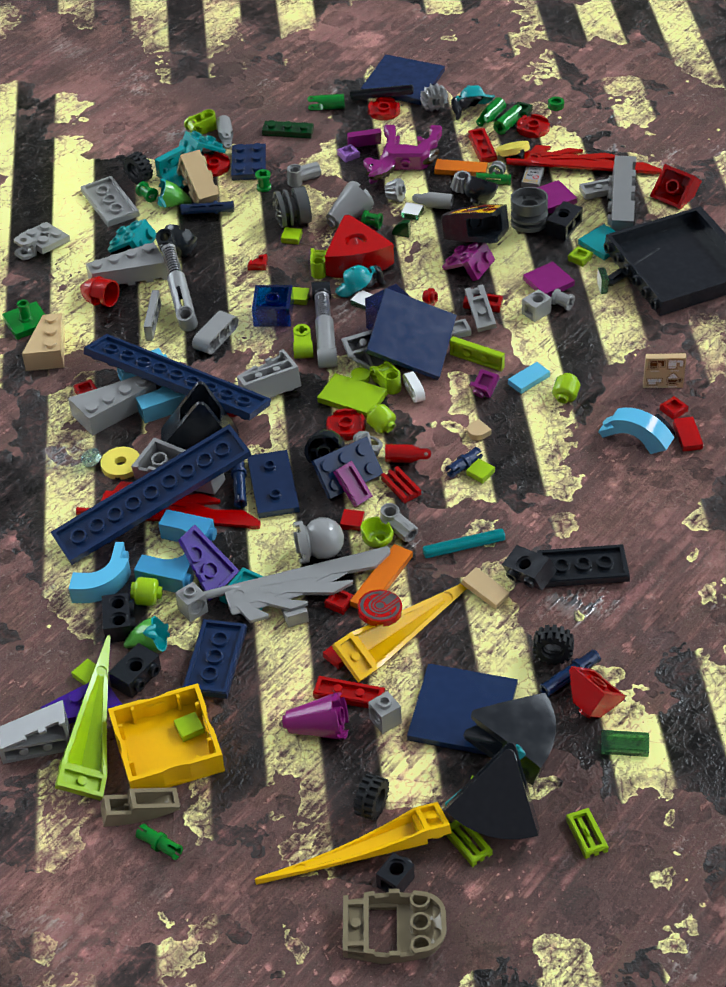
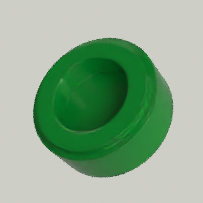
(555, 103)

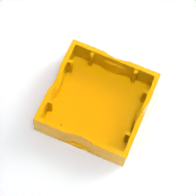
(152, 746)

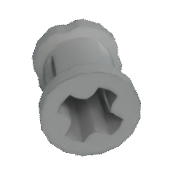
(562, 299)

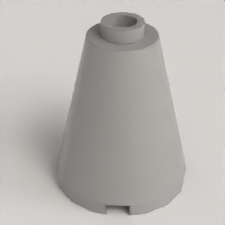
(351, 202)

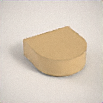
(478, 430)

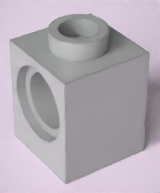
(536, 305)
(191, 601)
(385, 712)

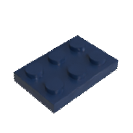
(247, 160)
(359, 453)

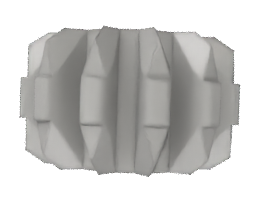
(434, 97)

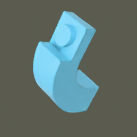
(641, 425)
(107, 581)

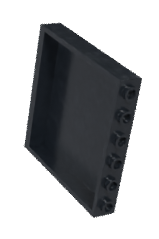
(684, 270)

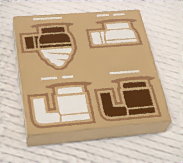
(664, 370)

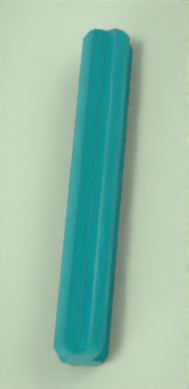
(463, 543)

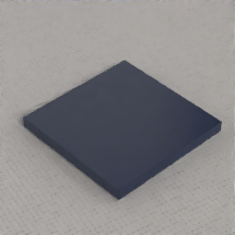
(404, 71)
(411, 334)
(447, 704)

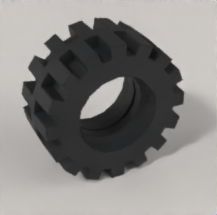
(137, 167)
(551, 653)
(371, 797)

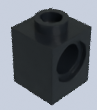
(395, 864)

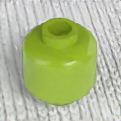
(566, 388)
(381, 418)
(146, 591)

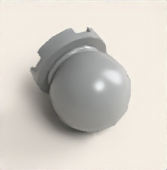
(319, 539)

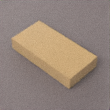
(485, 588)

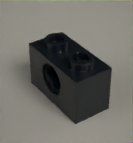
(564, 220)
(529, 568)
(135, 670)

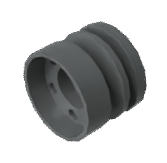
(288, 207)
(529, 209)

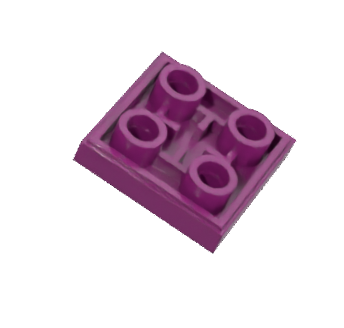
(557, 194)
(548, 278)

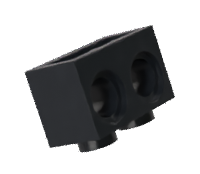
(117, 616)

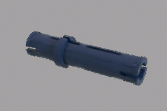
(212, 207)
(239, 474)
(563, 677)

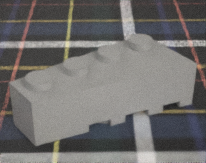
(622, 193)
(130, 266)
(109, 404)
(160, 452)

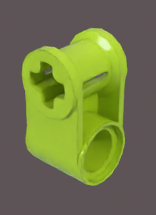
(203, 122)
(317, 263)
(302, 342)
(387, 377)

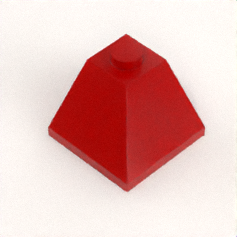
(675, 187)
(593, 692)

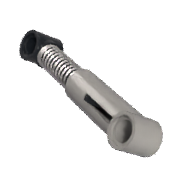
(176, 281)
(324, 325)

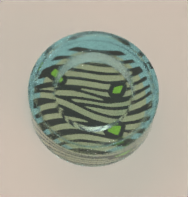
(91, 457)

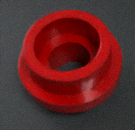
(430, 296)

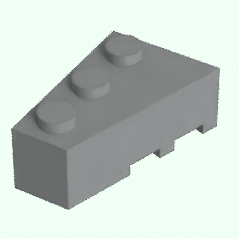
(273, 377)
(35, 734)

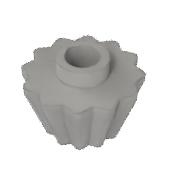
(457, 182)
(395, 190)

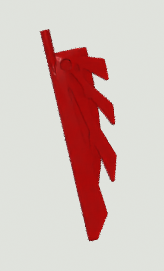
(569, 159)
(193, 505)

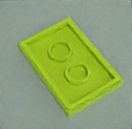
(351, 394)

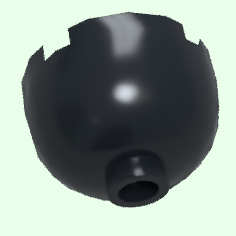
(479, 189)
(185, 240)
(322, 443)

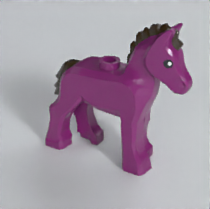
(403, 156)

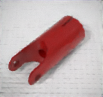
(405, 453)

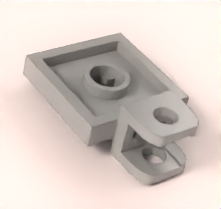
(41, 239)

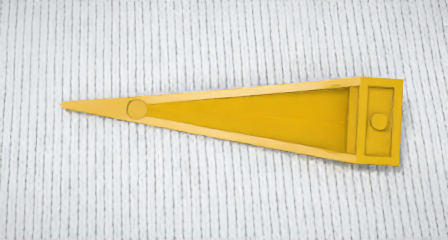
(372, 646)
(402, 833)

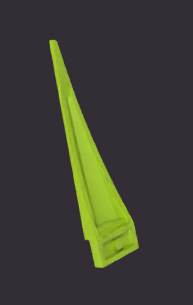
(85, 756)

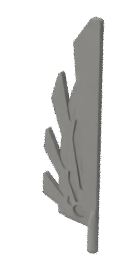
(280, 588)

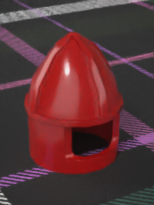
(100, 290)

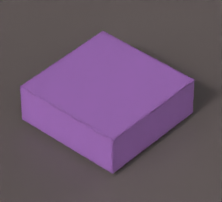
(348, 153)

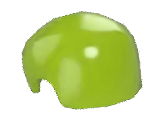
(376, 533)

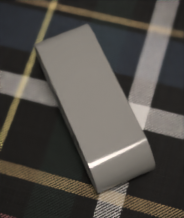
(215, 332)

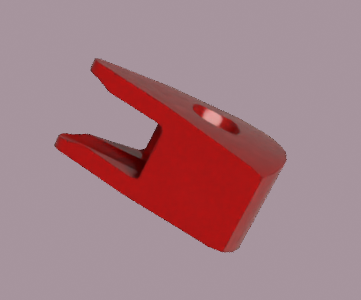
(349, 251)

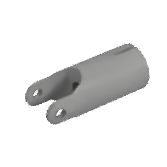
(225, 130)
(434, 200)

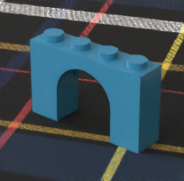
(176, 572)

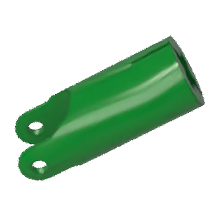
(327, 102)
(492, 111)
(507, 120)

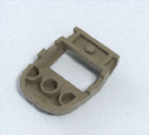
(419, 925)

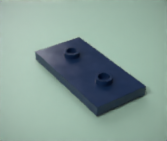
(273, 484)
(216, 657)

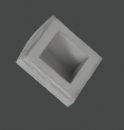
(296, 616)

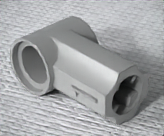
(297, 174)
(401, 526)

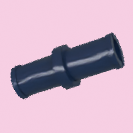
(463, 462)

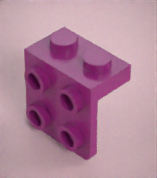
(474, 257)

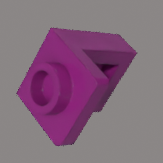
(484, 383)

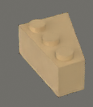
(197, 177)
(46, 344)

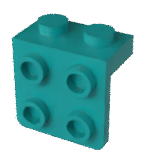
(195, 141)
(167, 165)
(135, 235)

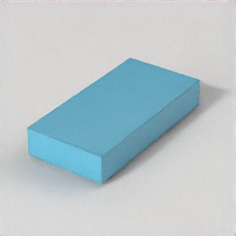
(528, 377)

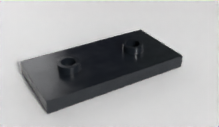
(588, 565)

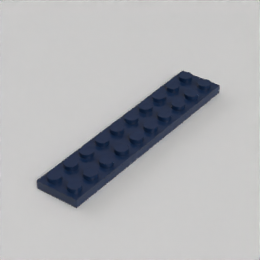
(175, 375)
(150, 494)

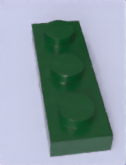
(288, 129)

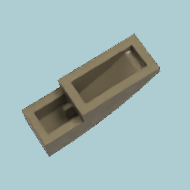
(138, 805)

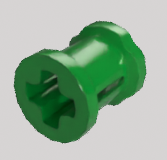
(263, 180)
(146, 192)
(377, 222)

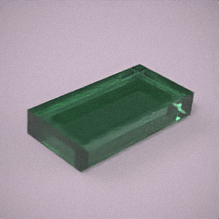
(625, 743)

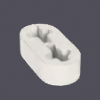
(414, 387)

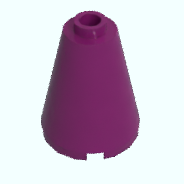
(319, 718)

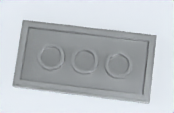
(110, 201)

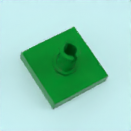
(23, 319)

